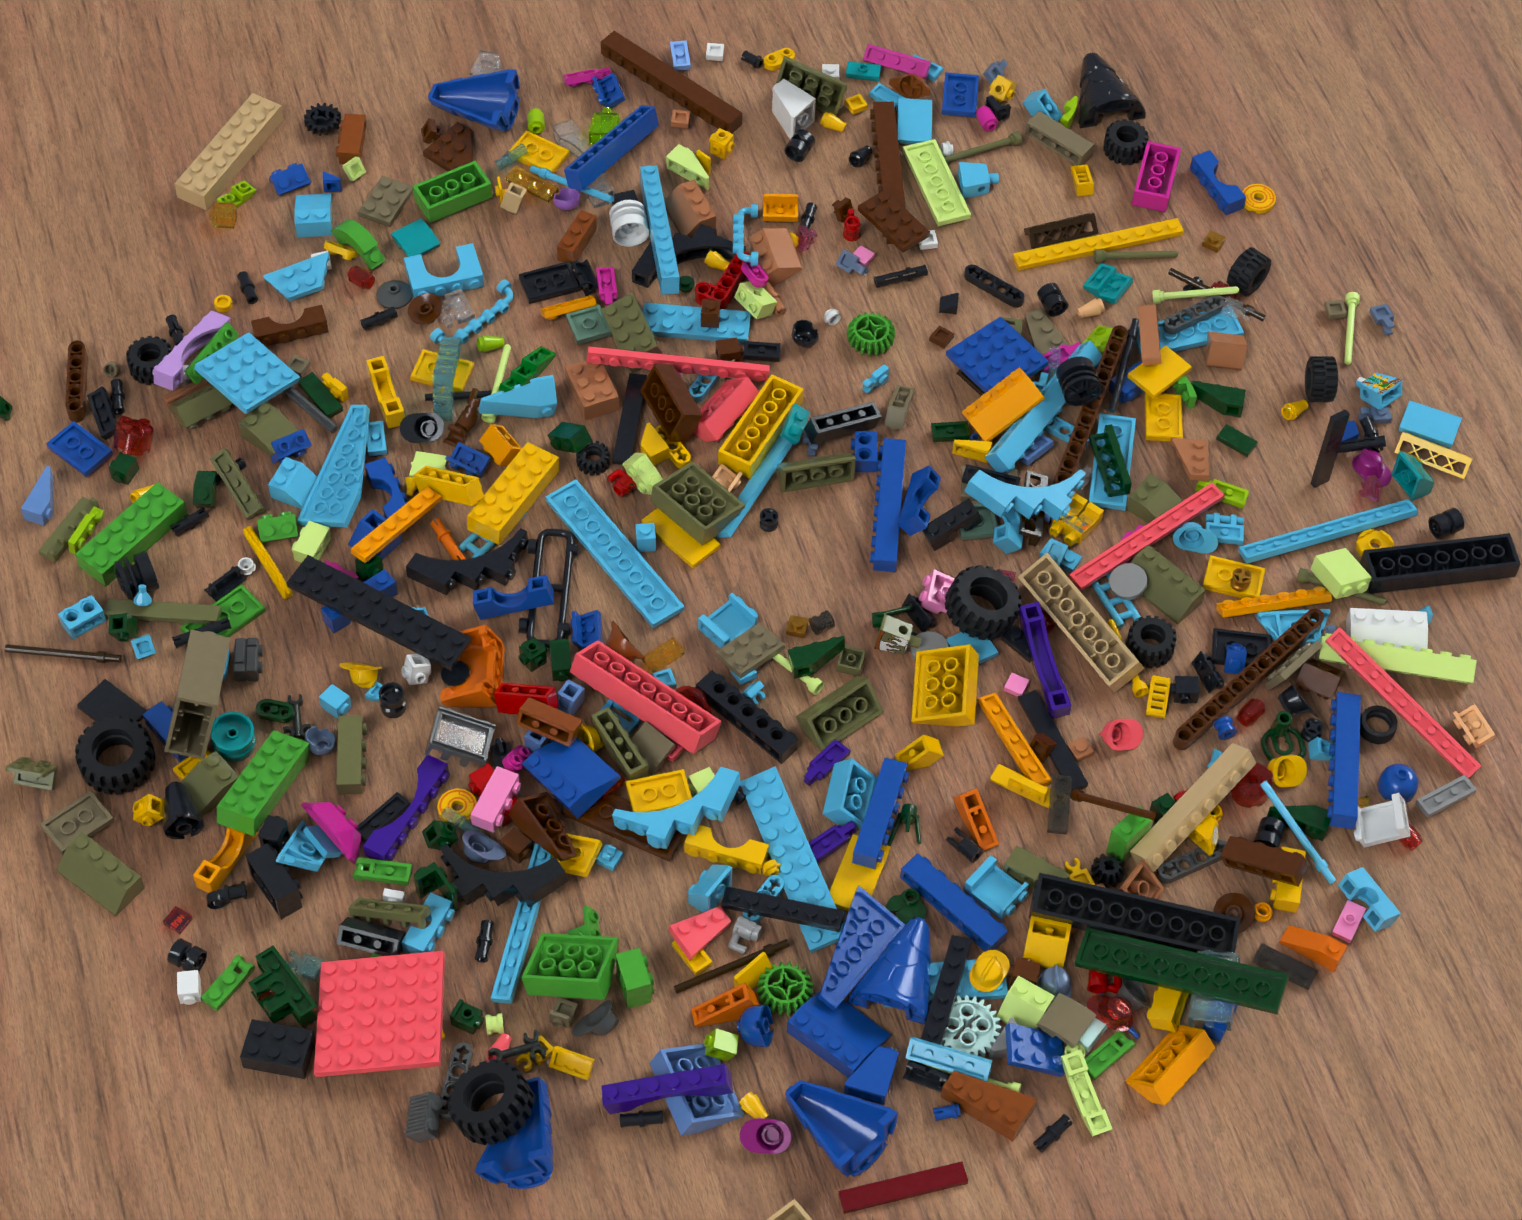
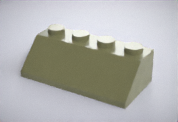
(199, 406)
(816, 472)
(1168, 586)
(840, 712)
(99, 874)

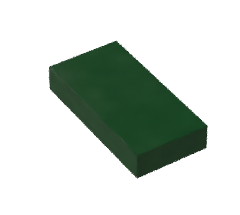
(1236, 440)

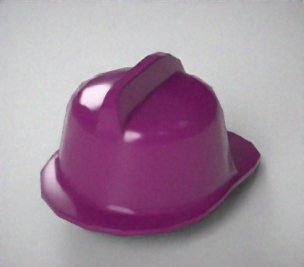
(1371, 463)
(765, 1136)

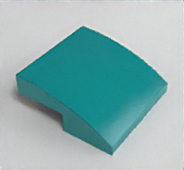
(415, 238)
(1107, 283)

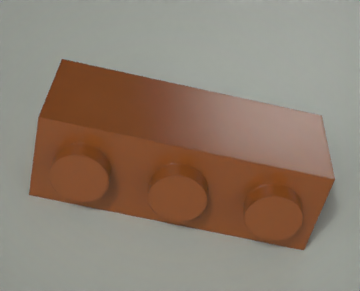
(351, 138)
(577, 237)
(549, 722)

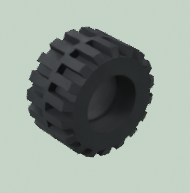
(1125, 142)
(1249, 271)
(145, 350)
(1321, 379)
(1151, 629)

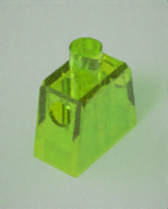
(602, 124)

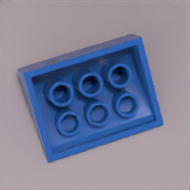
(571, 774)
(837, 1036)

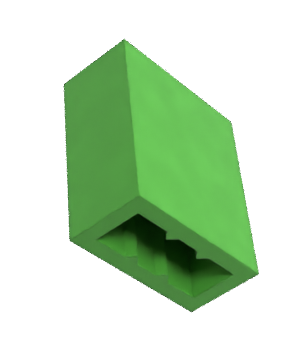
(1127, 835)

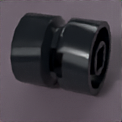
(799, 145)
(1052, 299)
(1445, 523)
(392, 700)
(1270, 831)
(187, 956)

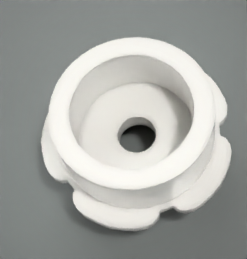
(946, 148)
(832, 317)
(246, 562)

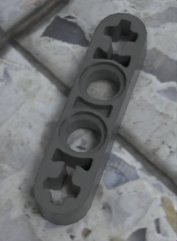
(1192, 312)
(1193, 862)
(450, 1078)

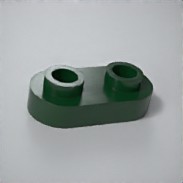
(276, 712)

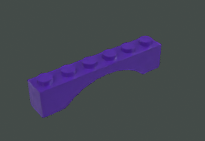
(1049, 678)
(386, 840)
(697, 1082)

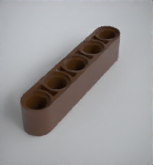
(76, 381)

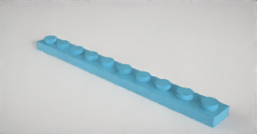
(1327, 531)
(518, 940)

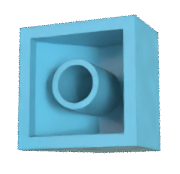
(292, 483)
(710, 887)

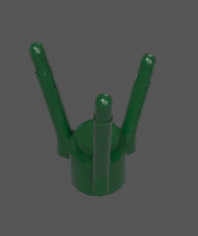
(877, 617)
(908, 816)

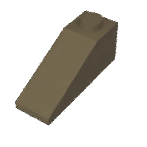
(899, 407)

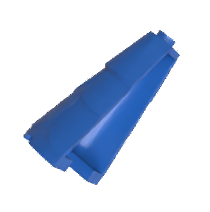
(481, 98)
(900, 974)
(842, 1125)
(528, 1156)

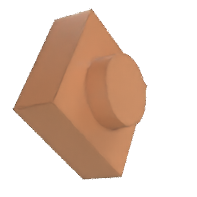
(680, 119)
(1080, 749)

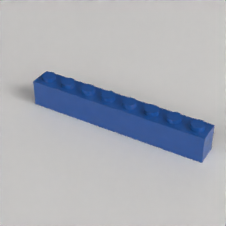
(611, 147)
(889, 505)
(1344, 761)

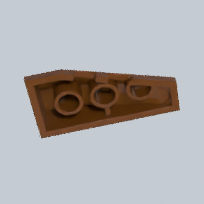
(540, 821)

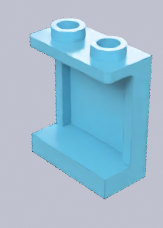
(728, 621)
(995, 889)

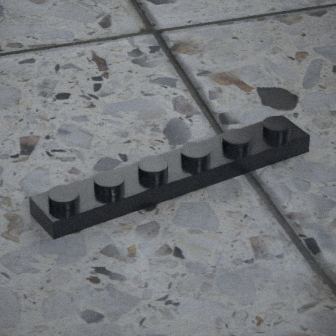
(783, 909)
(946, 989)

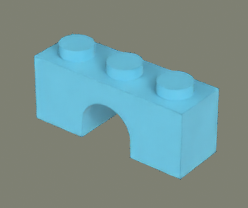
(1007, 535)
(1361, 886)
(424, 940)

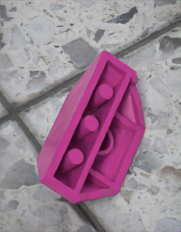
(336, 827)

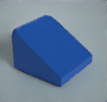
(331, 183)
(1351, 431)

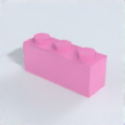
(495, 799)

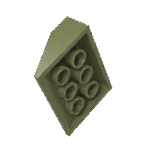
(826, 89)
(696, 502)

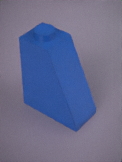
(873, 1076)

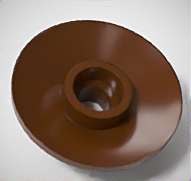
(421, 304)
(1236, 902)

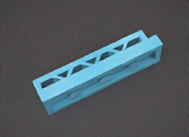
(948, 1059)

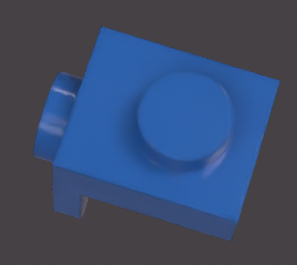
(1235, 658)

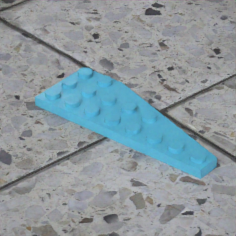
(341, 476)

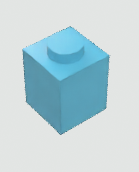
(645, 537)
(335, 701)

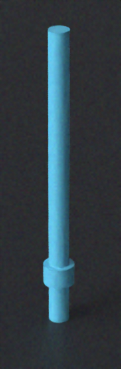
(546, 174)
(1320, 865)

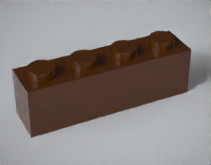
(1264, 860)

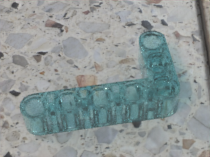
(444, 377)

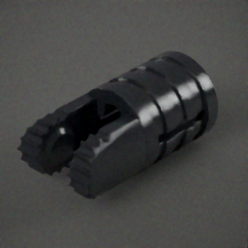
(966, 846)

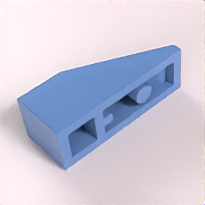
(39, 504)

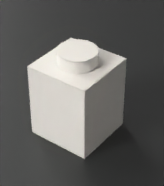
(189, 987)

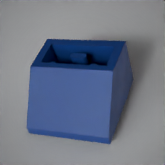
(367, 525)

